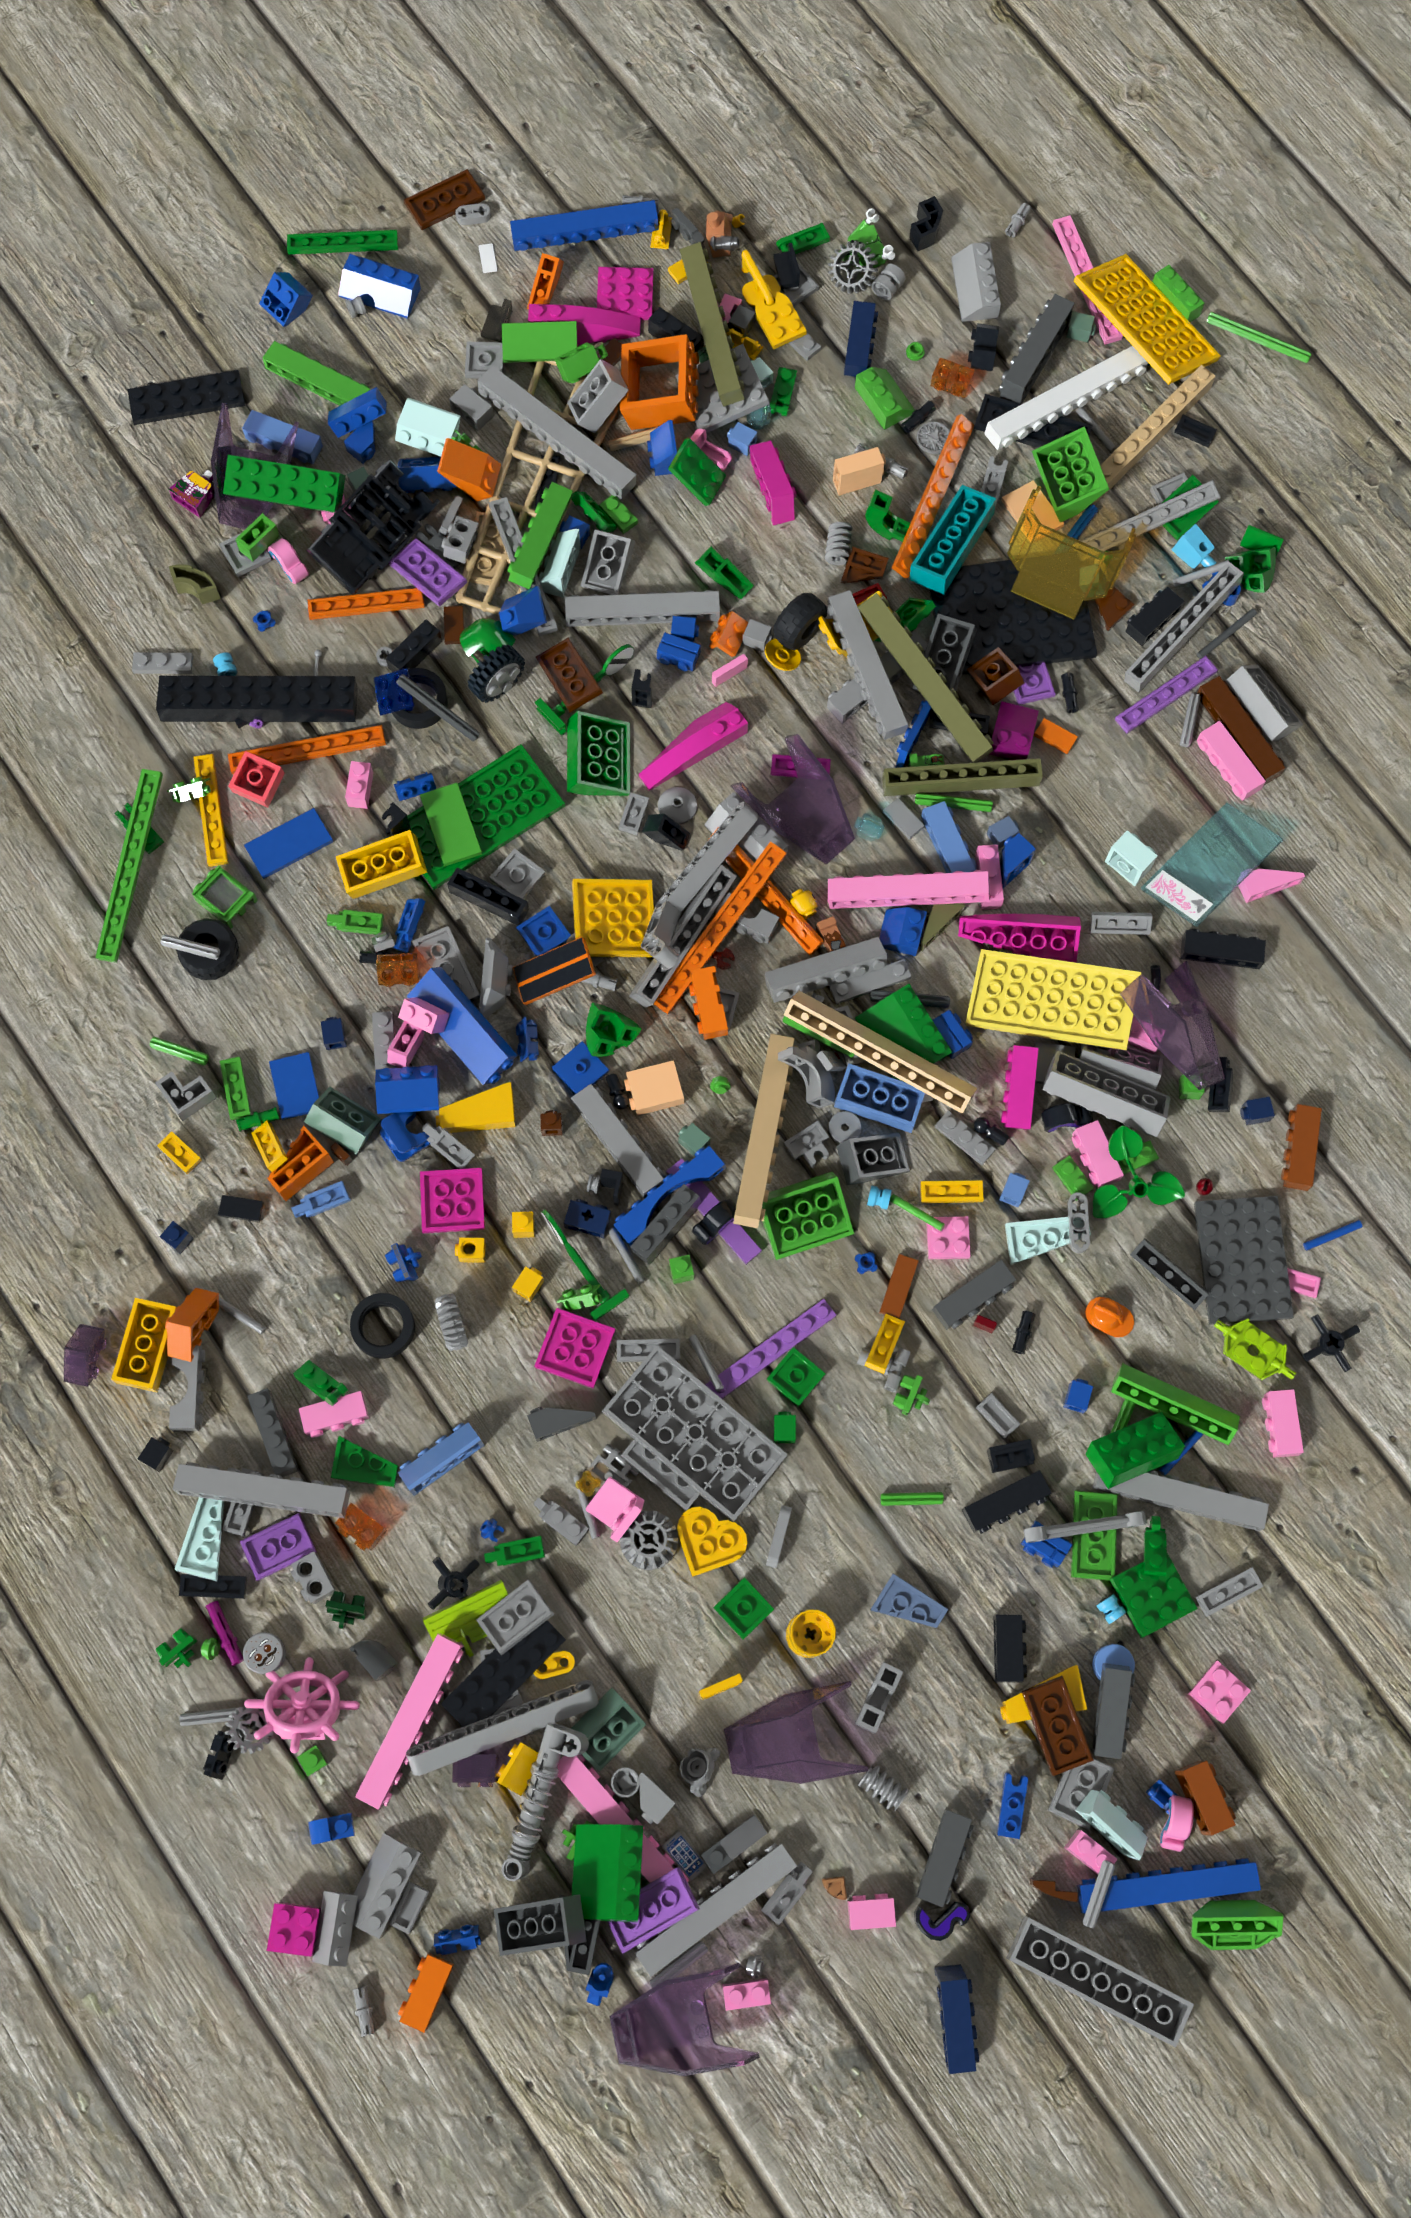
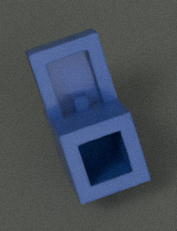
(331, 1828)

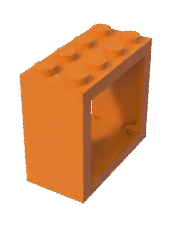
(657, 411)

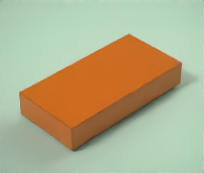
(1055, 736)

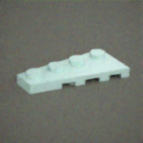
(1037, 1237)
(203, 1541)

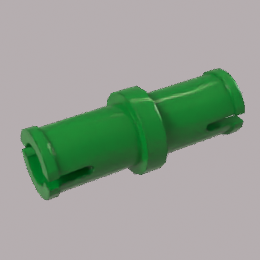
(257, 1119)

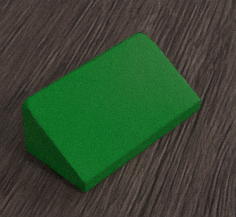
(1257, 539)

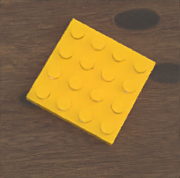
(612, 915)

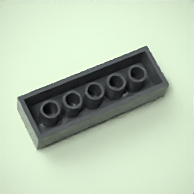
(1036, 350)

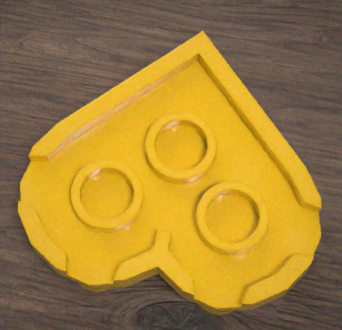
(709, 1542)

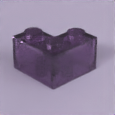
(82, 1354)
(476, 1769)

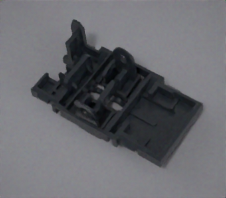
(350, 552)

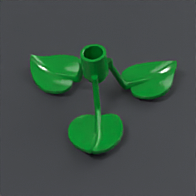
(1163, 1189)

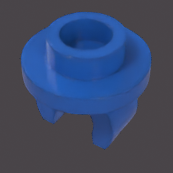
(488, 1528)

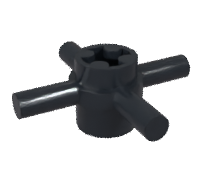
(1338, 1340)
(447, 1586)

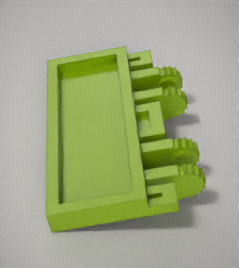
(460, 1617)

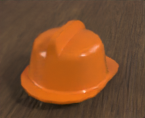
(1109, 1317)

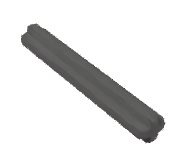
(926, 999)

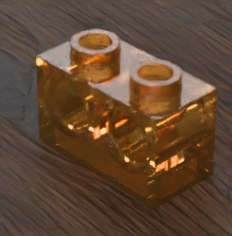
(953, 375)
(397, 964)
(363, 1523)

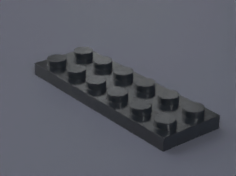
(185, 397)
(994, 407)
(501, 1676)

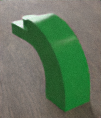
(883, 520)

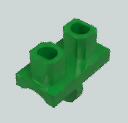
(169, 1655)

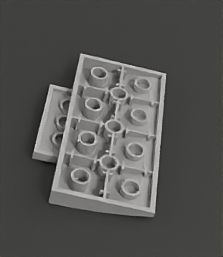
(691, 1438)

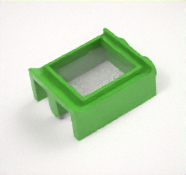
(223, 895)

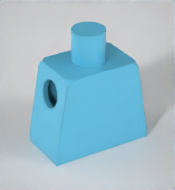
(1195, 548)

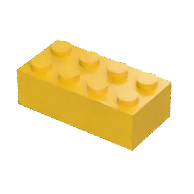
(381, 864)
(144, 1346)

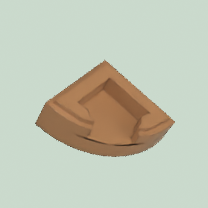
(835, 1887)

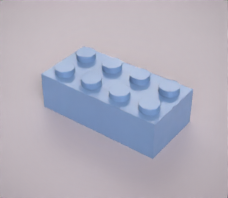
(879, 1098)

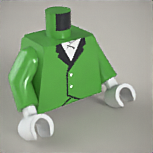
(868, 235)

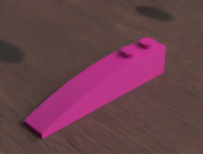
(592, 323)
(695, 743)
(1026, 934)

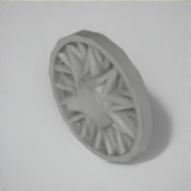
(932, 437)

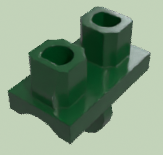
(344, 1612)

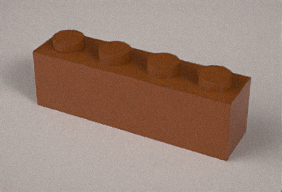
(1302, 1147)

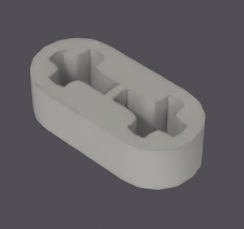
(473, 214)

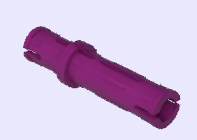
(225, 1634)

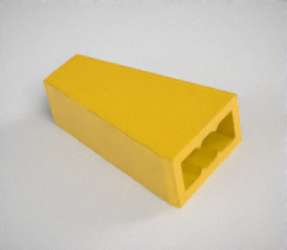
(479, 1112)
(1015, 1709)

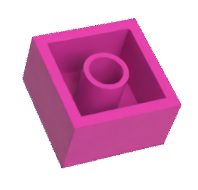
(293, 1929)

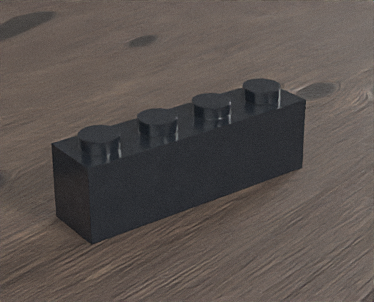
(488, 896)
(1223, 949)
(1006, 1502)

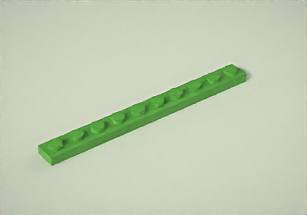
(129, 866)

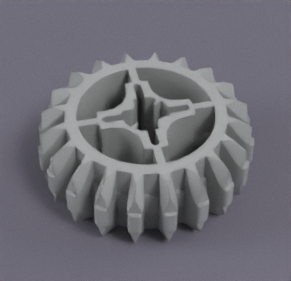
(853, 260)
(451, 1322)

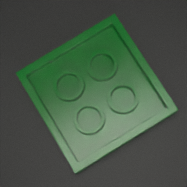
(1153, 1599)

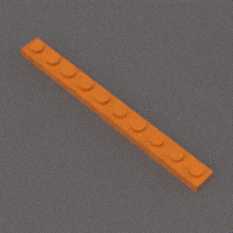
(933, 495)
(720, 926)

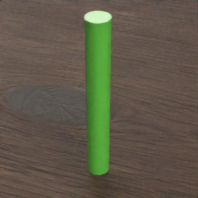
(917, 1212)

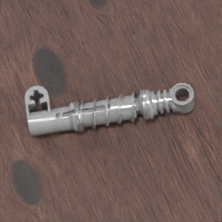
(543, 1773)

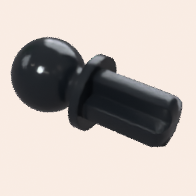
(620, 1100)
(982, 1125)

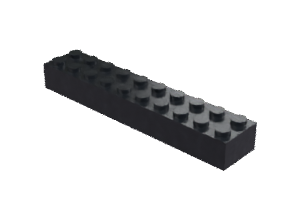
(257, 698)

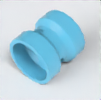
(225, 664)
(879, 1197)
(1111, 1608)

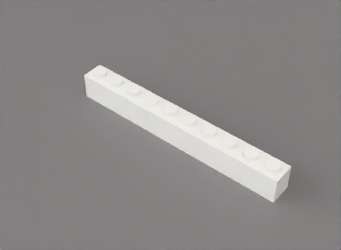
(1065, 397)

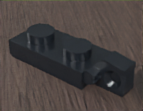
(1221, 1092)

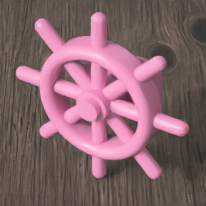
(303, 1714)

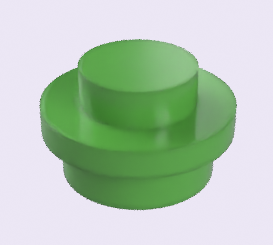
(915, 351)
(720, 1085)
(210, 1648)

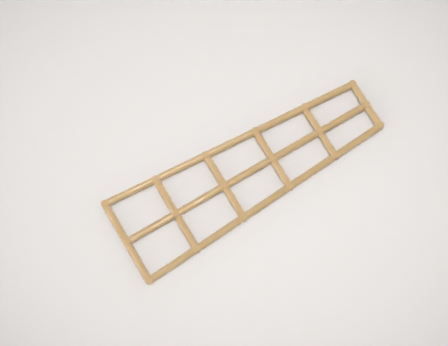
(524, 510)

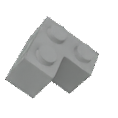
(185, 1099)

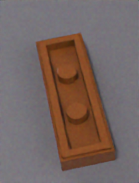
(899, 1286)

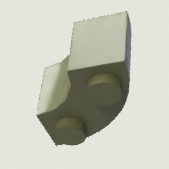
(194, 582)

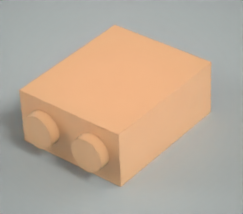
(858, 471)
(654, 1088)

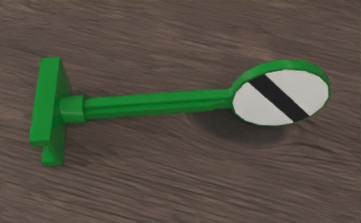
(613, 664)
(608, 1302)

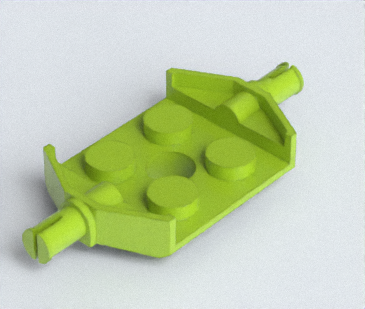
(1270, 1356)

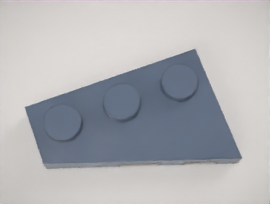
(909, 1603)

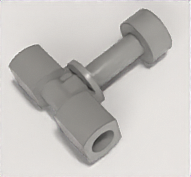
(893, 1368)

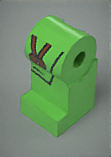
(925, 760)

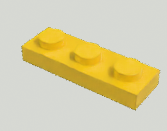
(269, 1146)
(951, 1191)
(884, 1343)

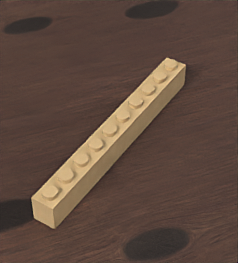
(1156, 426)
(880, 1051)
(763, 1135)

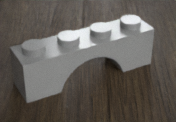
(186, 1414)

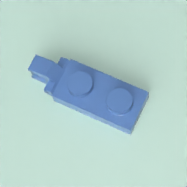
(322, 1200)

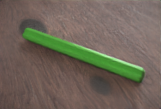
(1259, 337)

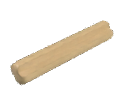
(630, 440)

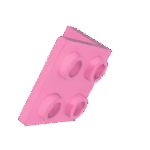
(615, 1507)

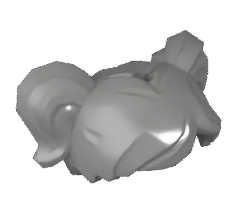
(699, 1777)

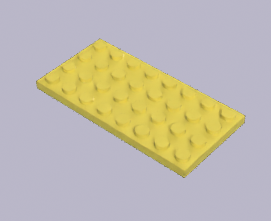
(1051, 999)

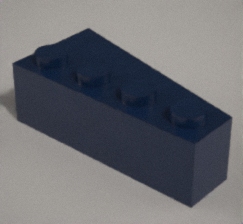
(956, 2019)

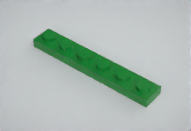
(342, 242)

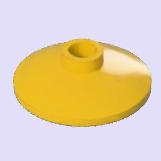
(781, 656)

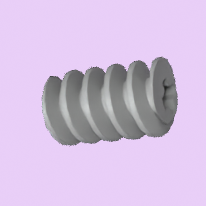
(838, 543)
(883, 1787)

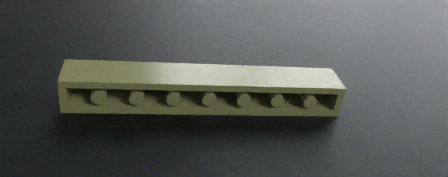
(962, 777)

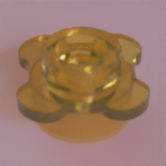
(587, 1477)

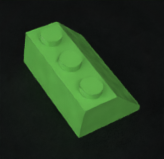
(883, 396)

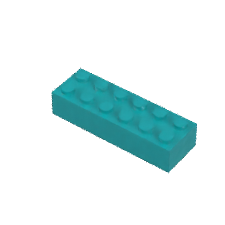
(952, 539)

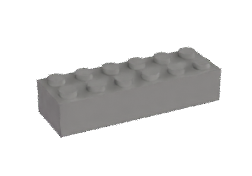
(1106, 1093)

